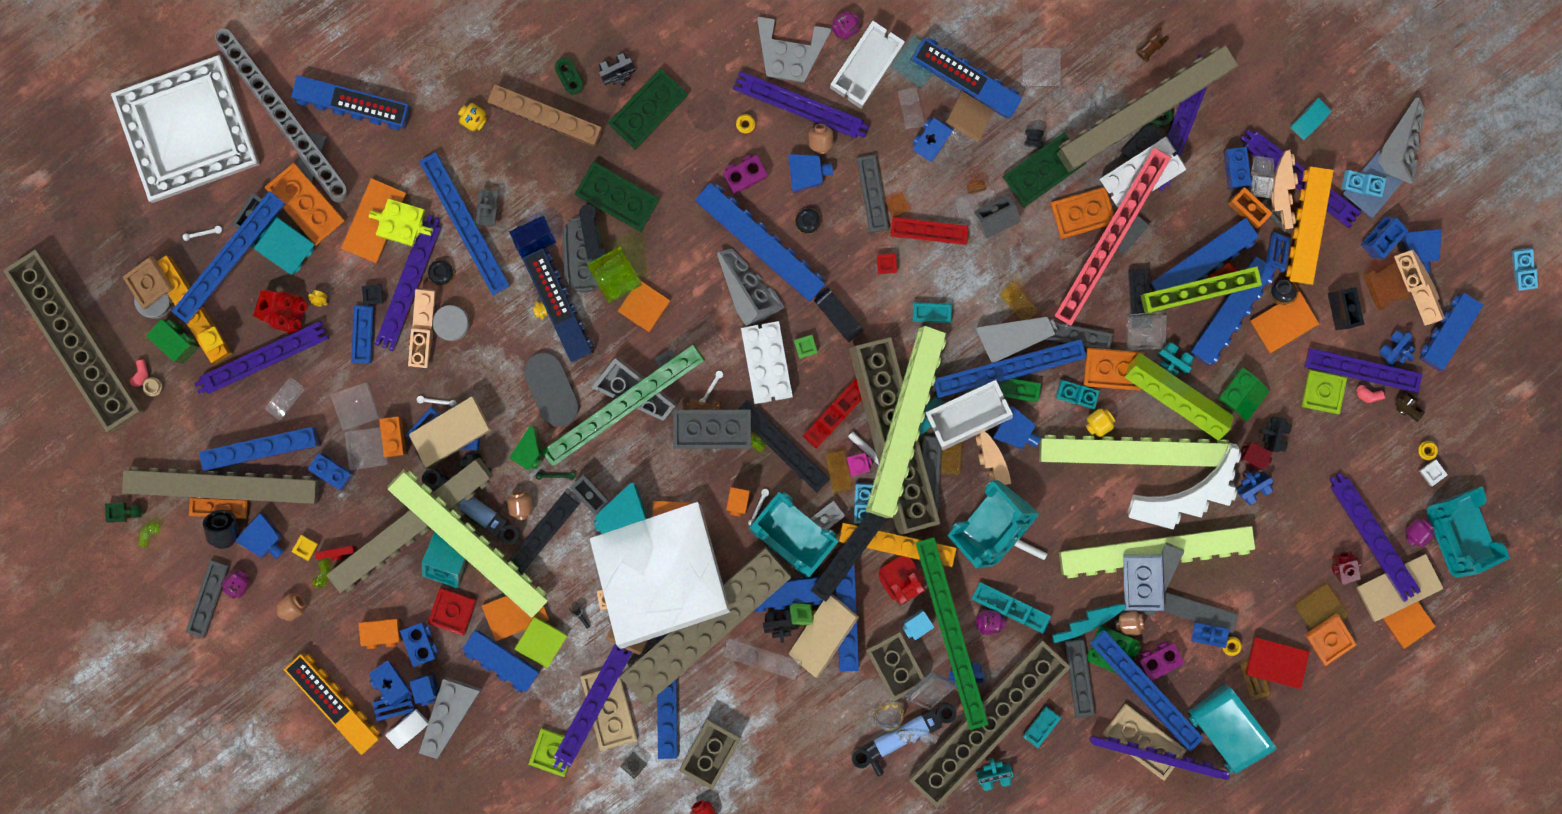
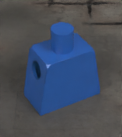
(807, 171)
(1425, 244)
(1017, 431)
(261, 537)

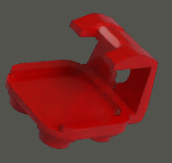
(280, 310)
(901, 579)

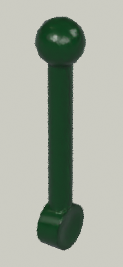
(539, 476)

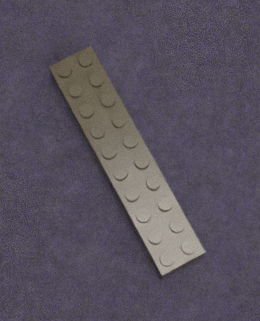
(1150, 106)
(74, 341)
(880, 388)
(683, 647)
(1003, 709)

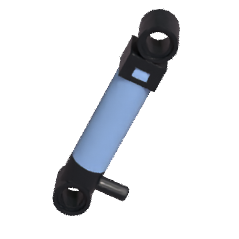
(478, 511)
(890, 741)

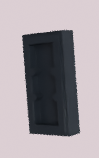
(1142, 141)

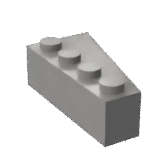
(621, 377)
(448, 713)

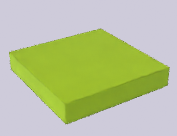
(1324, 391)
(540, 642)
(544, 751)

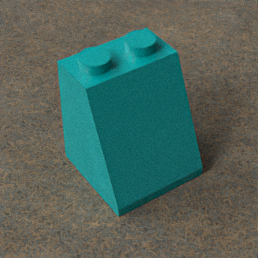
(284, 245)
(621, 511)
(443, 562)

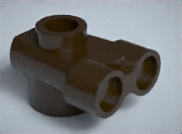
(1407, 405)

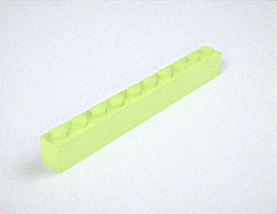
(906, 422)
(1132, 452)
(467, 543)
(1194, 545)

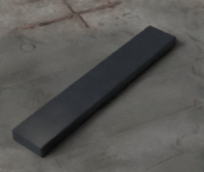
(785, 448)
(544, 532)
(848, 555)

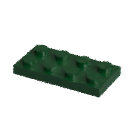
(648, 109)
(1038, 173)
(617, 196)

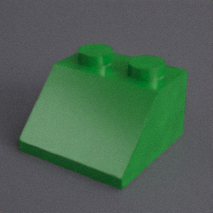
(1243, 394)
(529, 450)

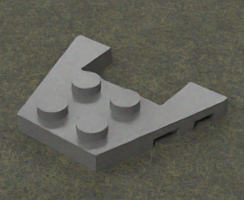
(788, 59)

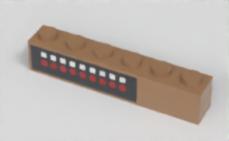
(545, 116)

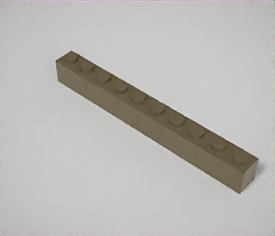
(220, 486)
(406, 528)

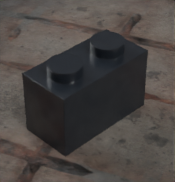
(1345, 308)

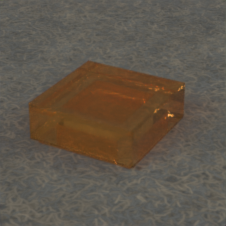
(897, 204)

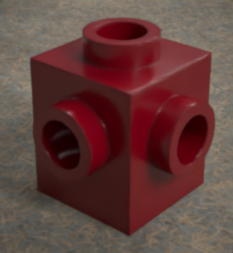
(1346, 567)

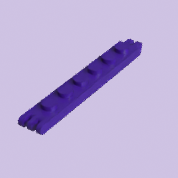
(800, 105)
(1183, 123)
(1336, 207)
(408, 282)
(261, 358)
(1374, 537)
(591, 707)
(1151, 754)

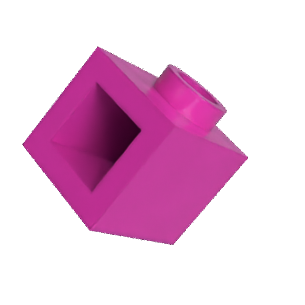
(859, 464)

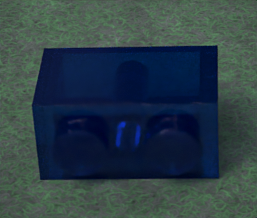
(532, 236)

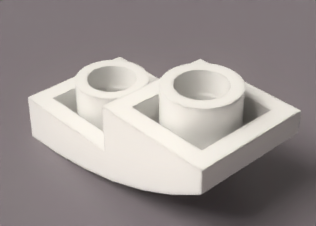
(407, 728)

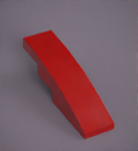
(834, 415)

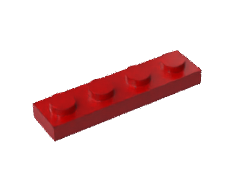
(929, 231)

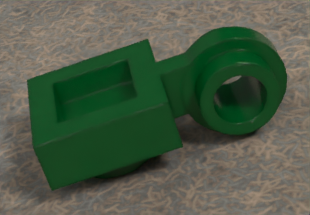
(118, 512)

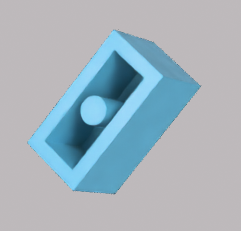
(917, 625)

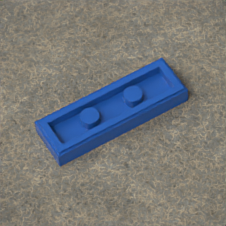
(362, 334)

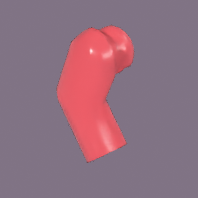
(141, 375)
(1367, 396)

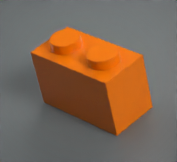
(1249, 207)
(393, 436)
(737, 501)
(380, 632)

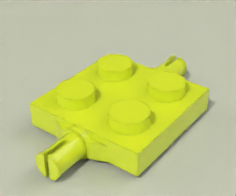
(400, 222)

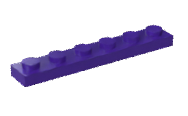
(1363, 370)

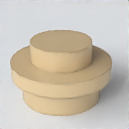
(152, 386)

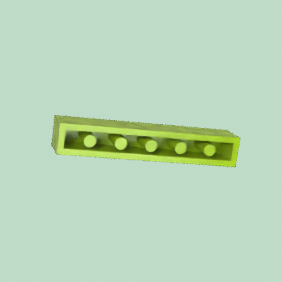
(1201, 290)
(1179, 396)

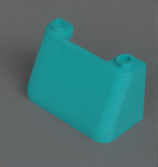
(993, 526)
(1464, 534)
(793, 535)
(1231, 729)

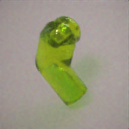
(757, 445)
(145, 532)
(321, 579)

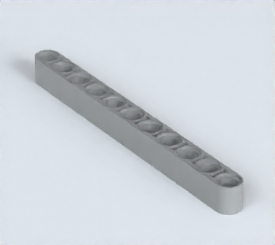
(276, 107)

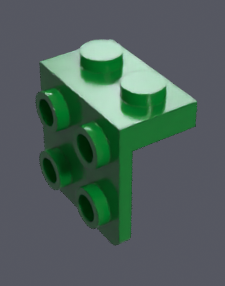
(1127, 644)

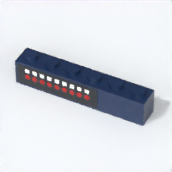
(557, 305)

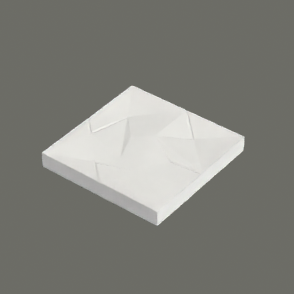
(185, 129)
(659, 575)

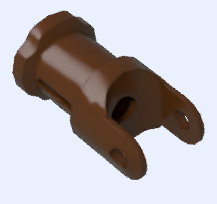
(1151, 45)

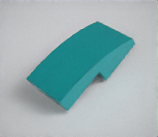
(1311, 118)
(1077, 394)

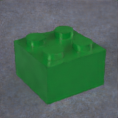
(173, 341)

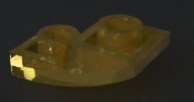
(1017, 302)
(951, 460)
(838, 472)

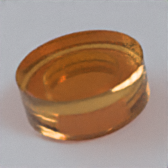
(977, 186)

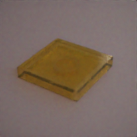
(1319, 607)

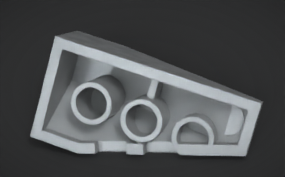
(1400, 149)
(750, 296)

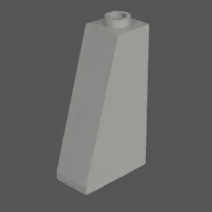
(1011, 337)

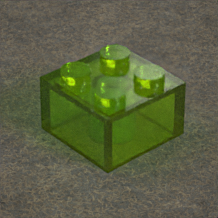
(614, 274)

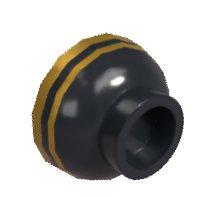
(807, 221)
(441, 273)
(1284, 292)

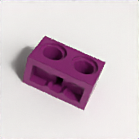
(747, 178)
(1162, 666)

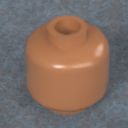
(820, 139)
(520, 504)
(291, 607)
(1130, 623)

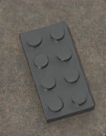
(711, 429)

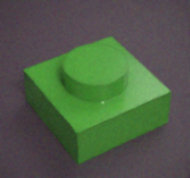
(805, 346)
(801, 614)

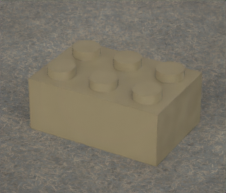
(895, 665)
(710, 753)

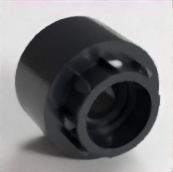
(221, 529)

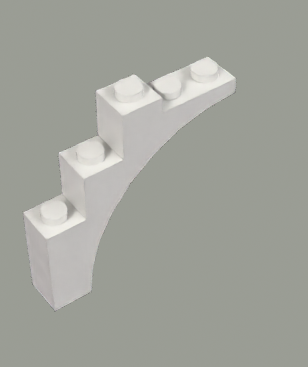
(1193, 501)

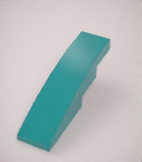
(1011, 607)
(1093, 619)

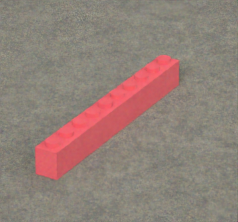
(1113, 236)

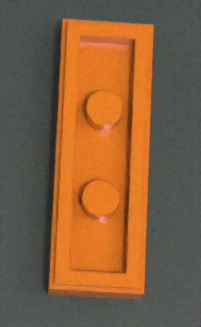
(203, 506)

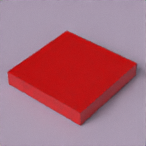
(452, 611)

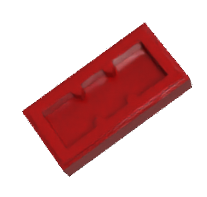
(336, 553)

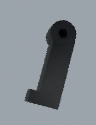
(587, 217)

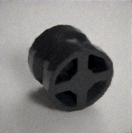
(1034, 138)

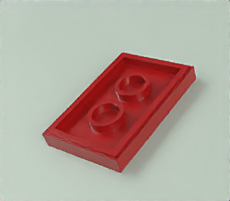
(1277, 663)

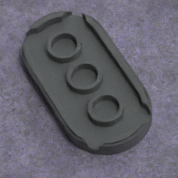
(575, 257)
(551, 389)

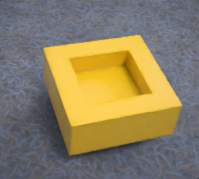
(211, 339)
(305, 547)

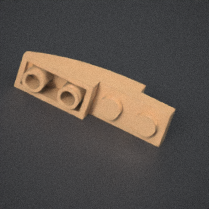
(1283, 181)
(1421, 286)
(422, 328)
(992, 458)

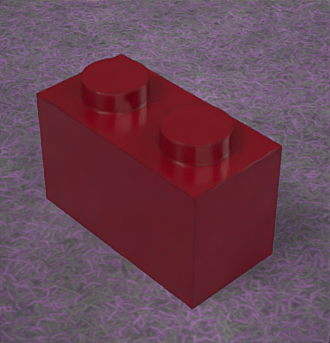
(1255, 456)

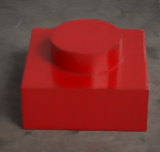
(886, 264)

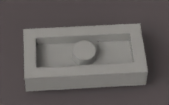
(828, 516)

